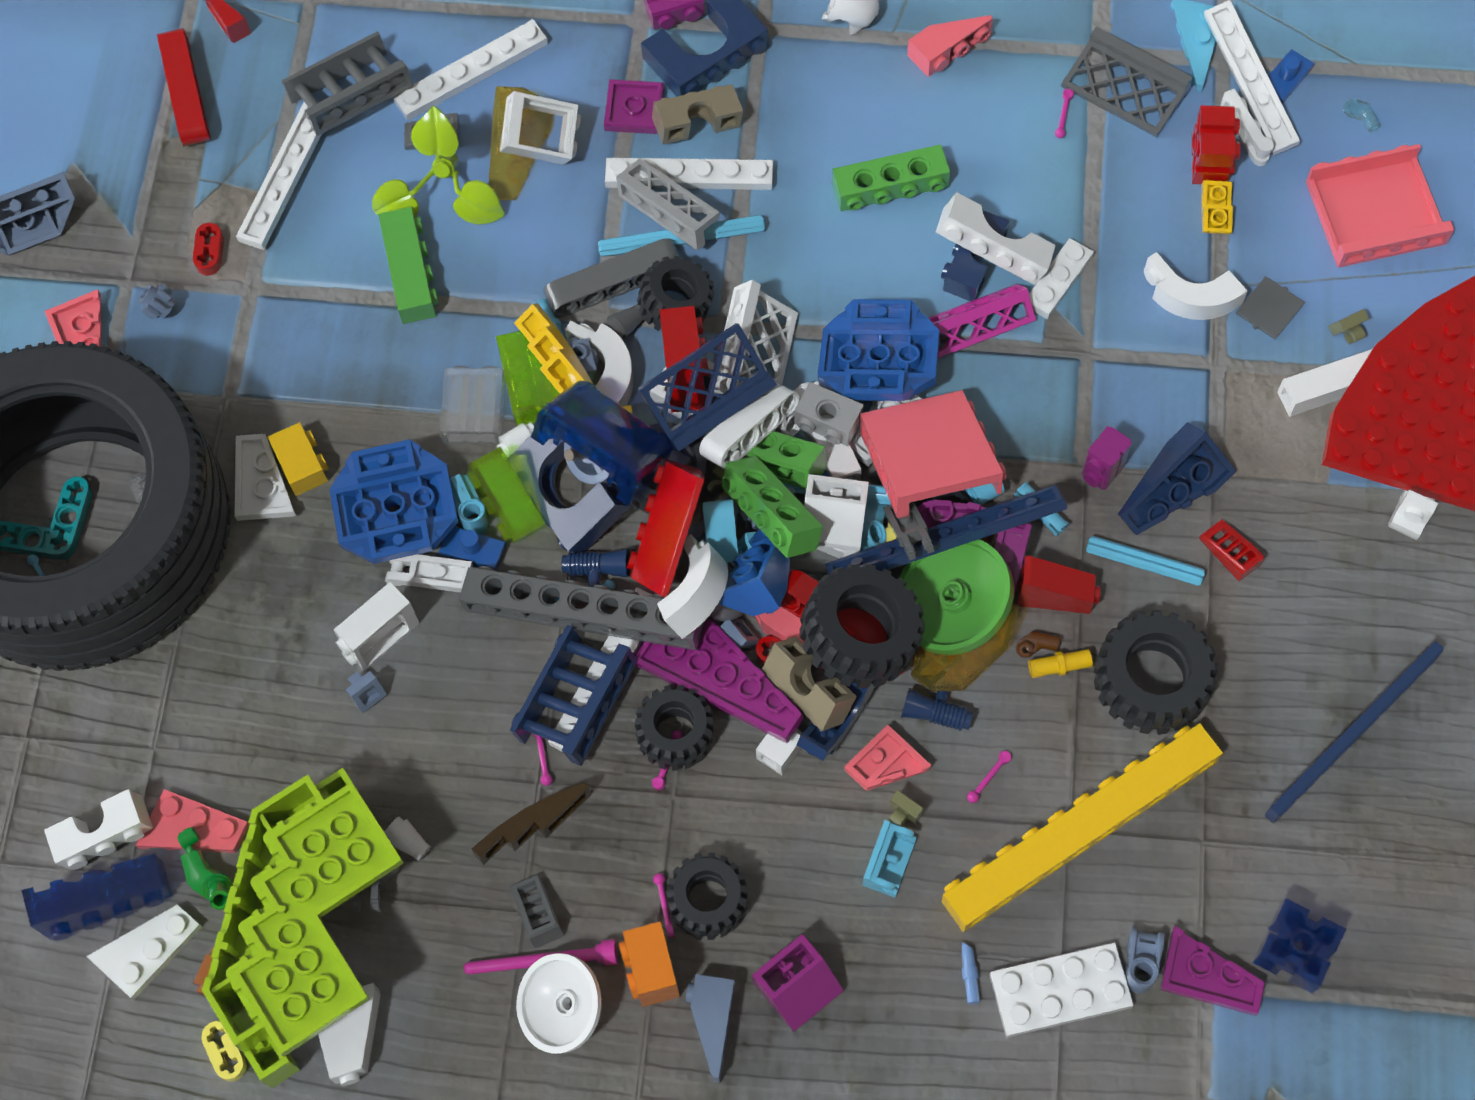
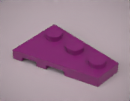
(1207, 977)

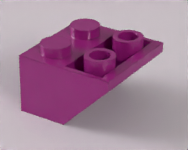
(797, 983)

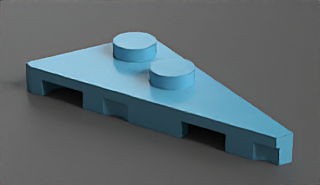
(1196, 37)

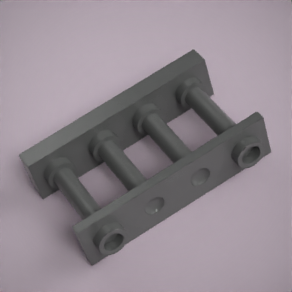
(354, 99)

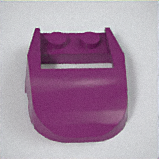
(1009, 544)

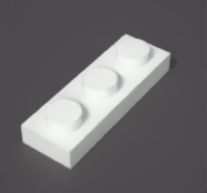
(1059, 278)

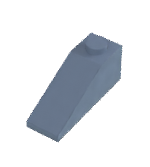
(711, 1008)

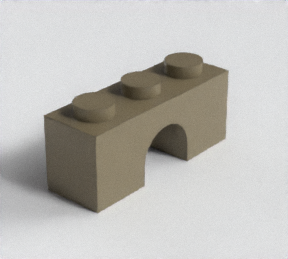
(717, 106)
(790, 670)

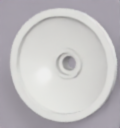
(545, 1005)

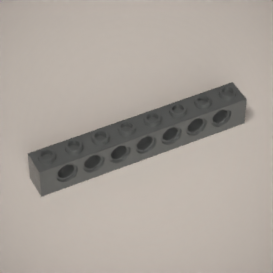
(480, 582)

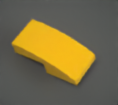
(1216, 207)

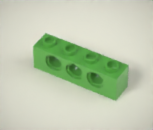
(900, 167)
(790, 458)
(771, 506)

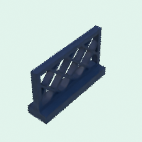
(724, 405)

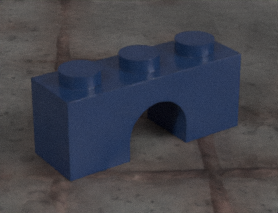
(965, 275)

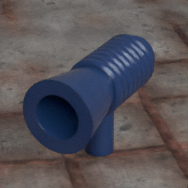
(595, 564)
(936, 711)

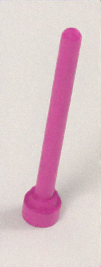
(603, 953)

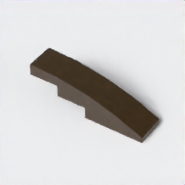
(542, 816)

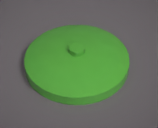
(962, 596)

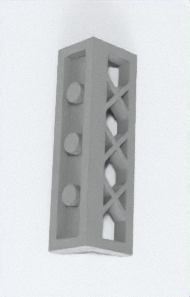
(659, 206)

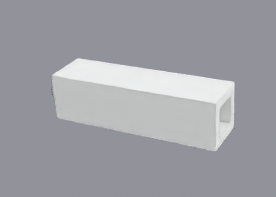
(1320, 384)
(839, 458)

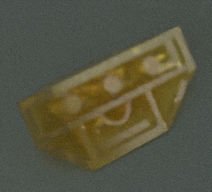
(960, 670)

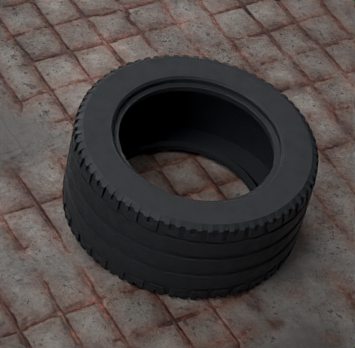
(169, 548)

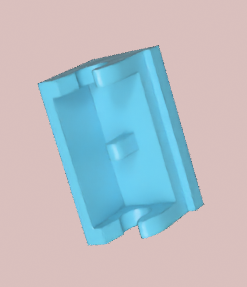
(889, 859)

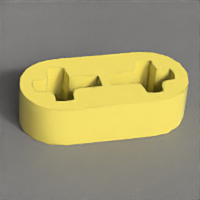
(216, 1054)

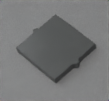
(1270, 308)

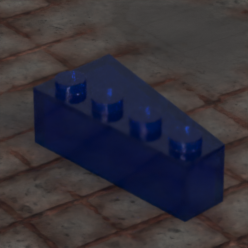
(97, 897)

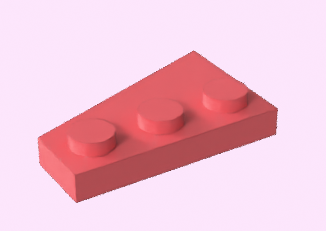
(78, 320)
(175, 813)

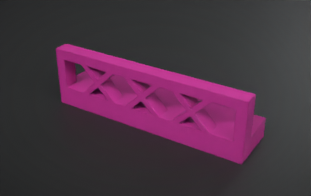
(979, 309)

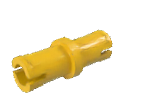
(1060, 663)

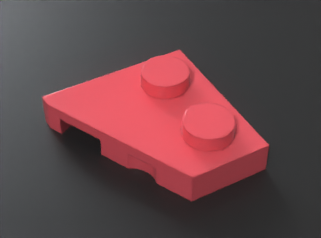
(885, 761)

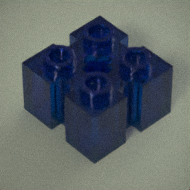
(1318, 939)

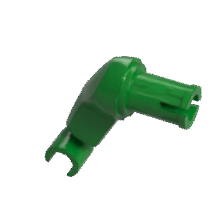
(199, 875)

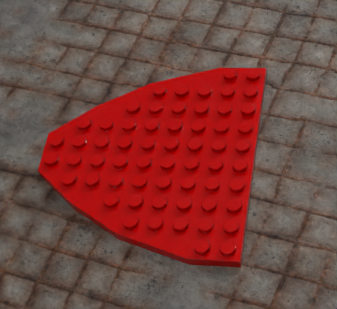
(1414, 405)

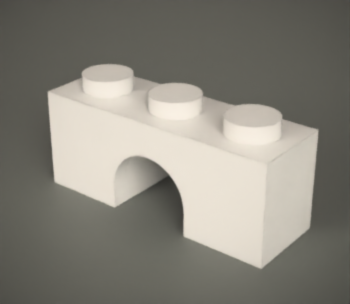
(123, 822)

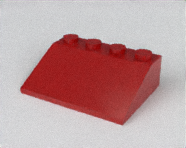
(666, 526)

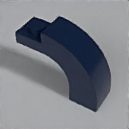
(826, 742)

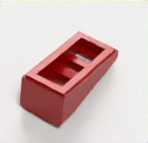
(229, 19)
(1238, 570)

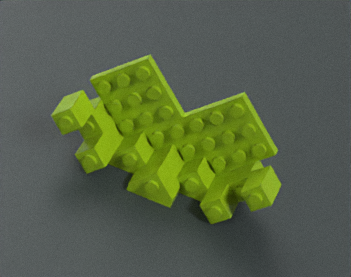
(273, 961)

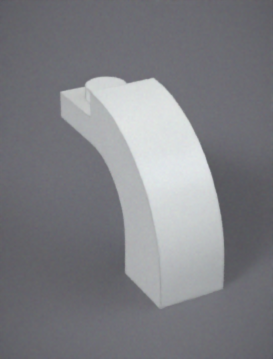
(1190, 299)
(612, 351)
(1412, 514)
(700, 590)

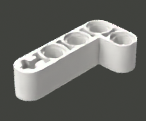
(751, 425)

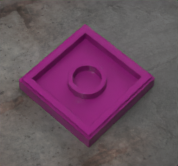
(631, 106)

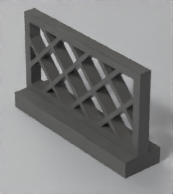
(1142, 65)

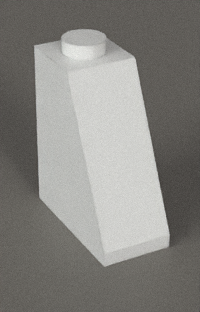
(350, 1040)

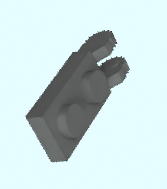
(909, 530)

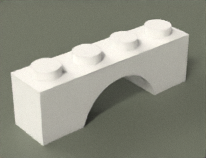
(966, 226)

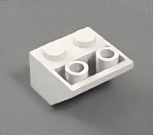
(839, 508)

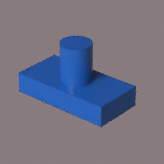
(1289, 74)
(473, 547)

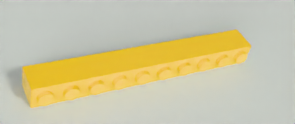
(1080, 827)

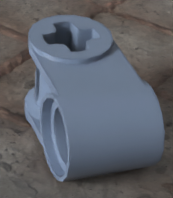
(1143, 953)

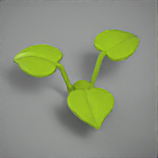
(437, 136)

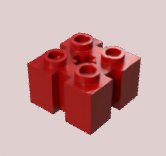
(1214, 144)

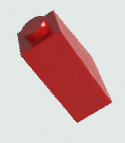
(1056, 587)

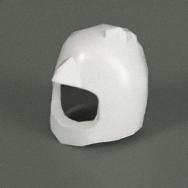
(856, 12)

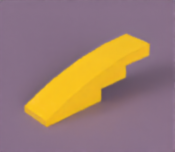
(551, 349)

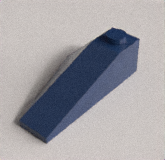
(1182, 472)

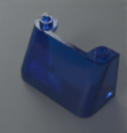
(605, 436)

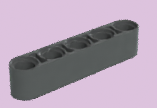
(605, 279)

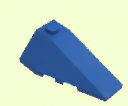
(757, 579)

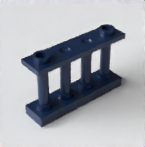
(590, 716)

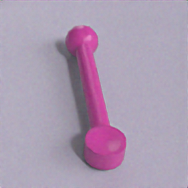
(1067, 96)
(1003, 758)
(546, 779)
(658, 782)
(659, 880)

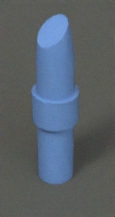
(970, 975)

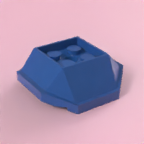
(879, 351)
(389, 477)

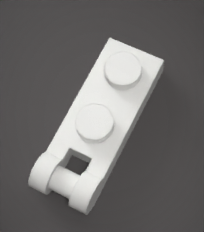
(1250, 132)
(429, 572)

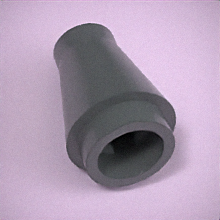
(625, 321)

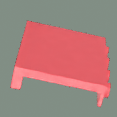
(1376, 206)
(929, 449)

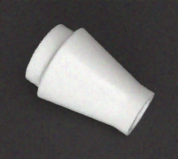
(406, 838)

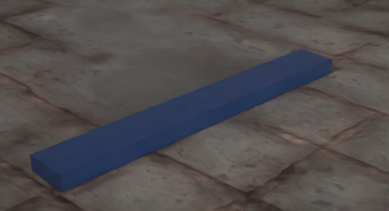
(962, 530)
(1354, 732)

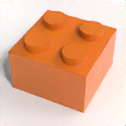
(650, 963)

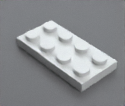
(1060, 990)

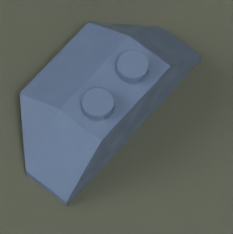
(34, 213)

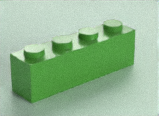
(407, 265)

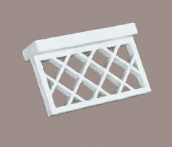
(745, 313)

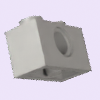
(820, 401)

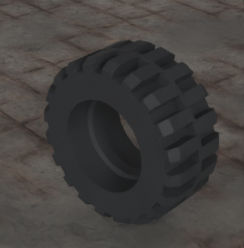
(881, 597)
(1168, 637)

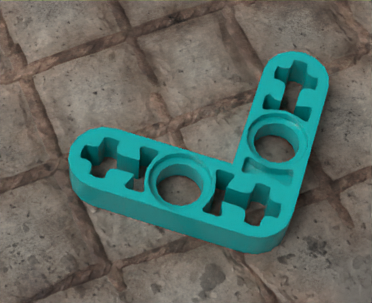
(51, 536)

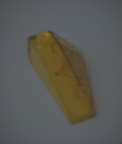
(507, 170)

